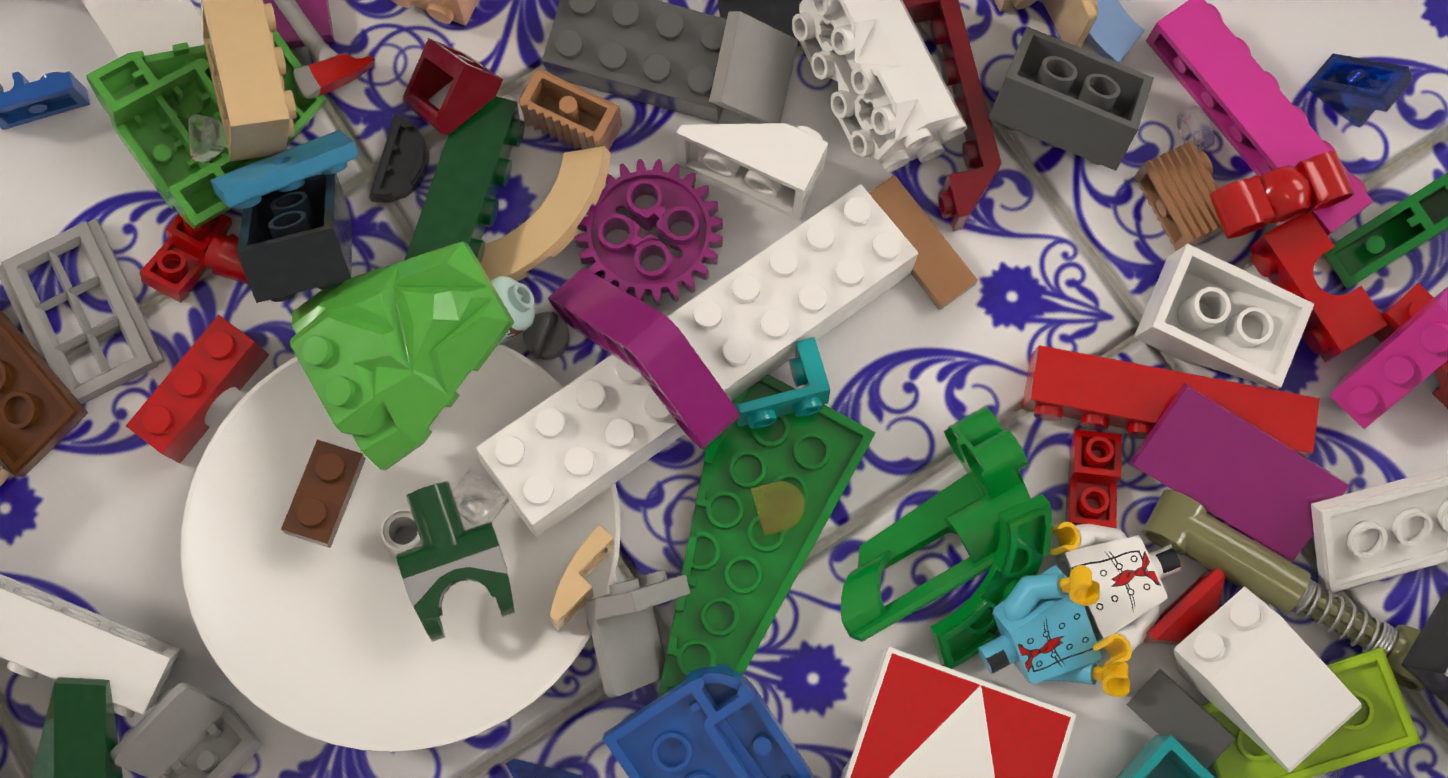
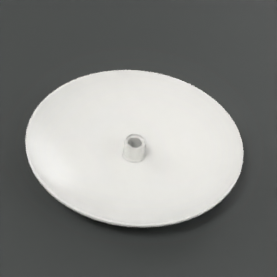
(331, 630)

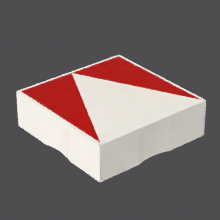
(953, 725)

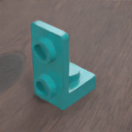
(807, 371)

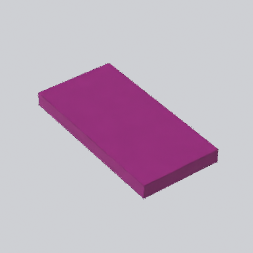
(1236, 471)

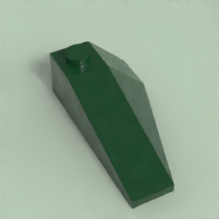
(78, 732)

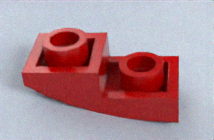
(180, 259)
(1093, 478)

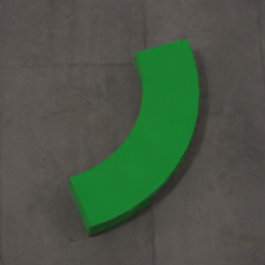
(1020, 551)

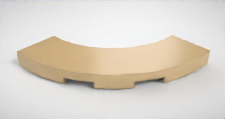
(555, 221)

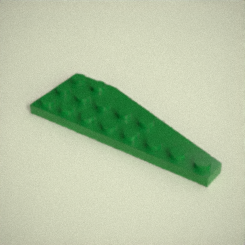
(730, 566)

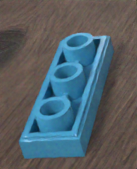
(285, 170)

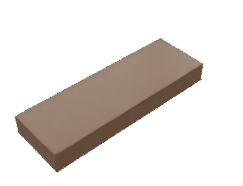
(937, 265)

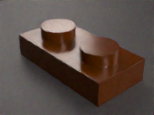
(323, 493)

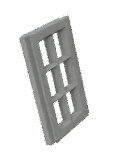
(117, 292)

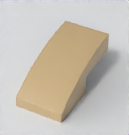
(573, 587)

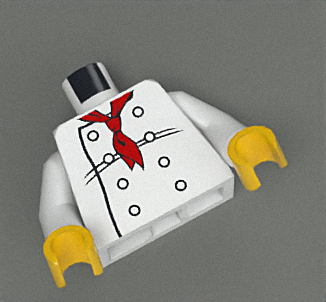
(1127, 582)

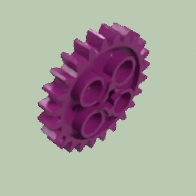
(675, 203)

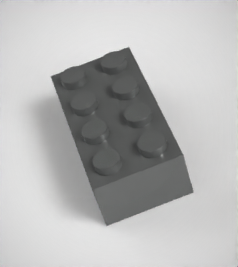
(639, 52)

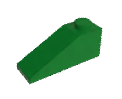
(1392, 234)

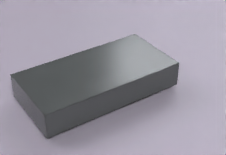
(1176, 713)

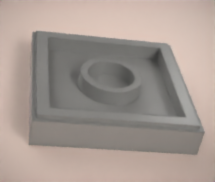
(753, 69)

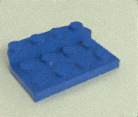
(706, 730)

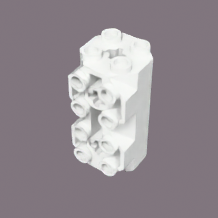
(887, 81)

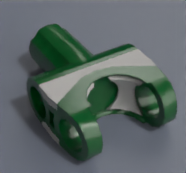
(448, 557)

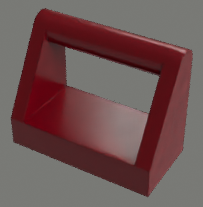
(469, 91)

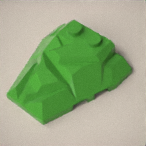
(150, 113)
(399, 346)

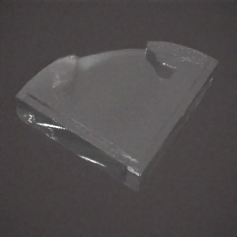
(206, 137)

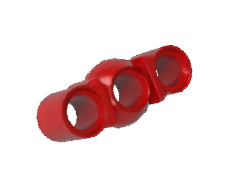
(1281, 194)

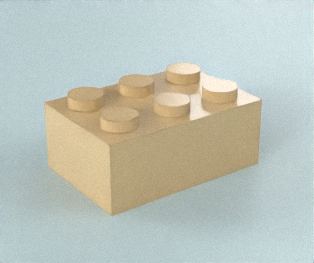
(248, 77)

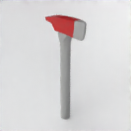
(329, 69)

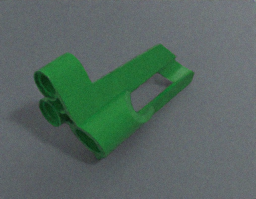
(963, 508)

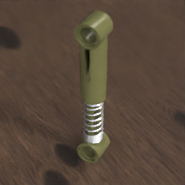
(1277, 581)

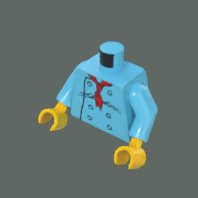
(1050, 633)

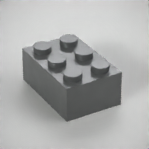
(1072, 99)

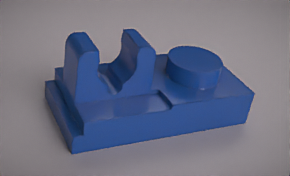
(41, 98)

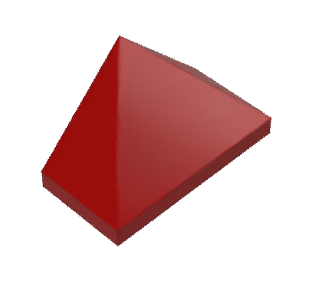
(1188, 610)

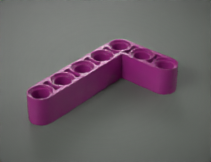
(650, 346)

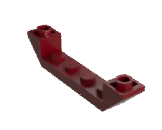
(965, 188)

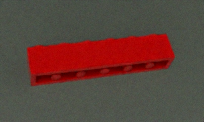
(1135, 396)

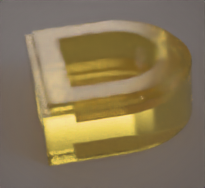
(778, 506)

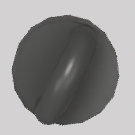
(547, 336)

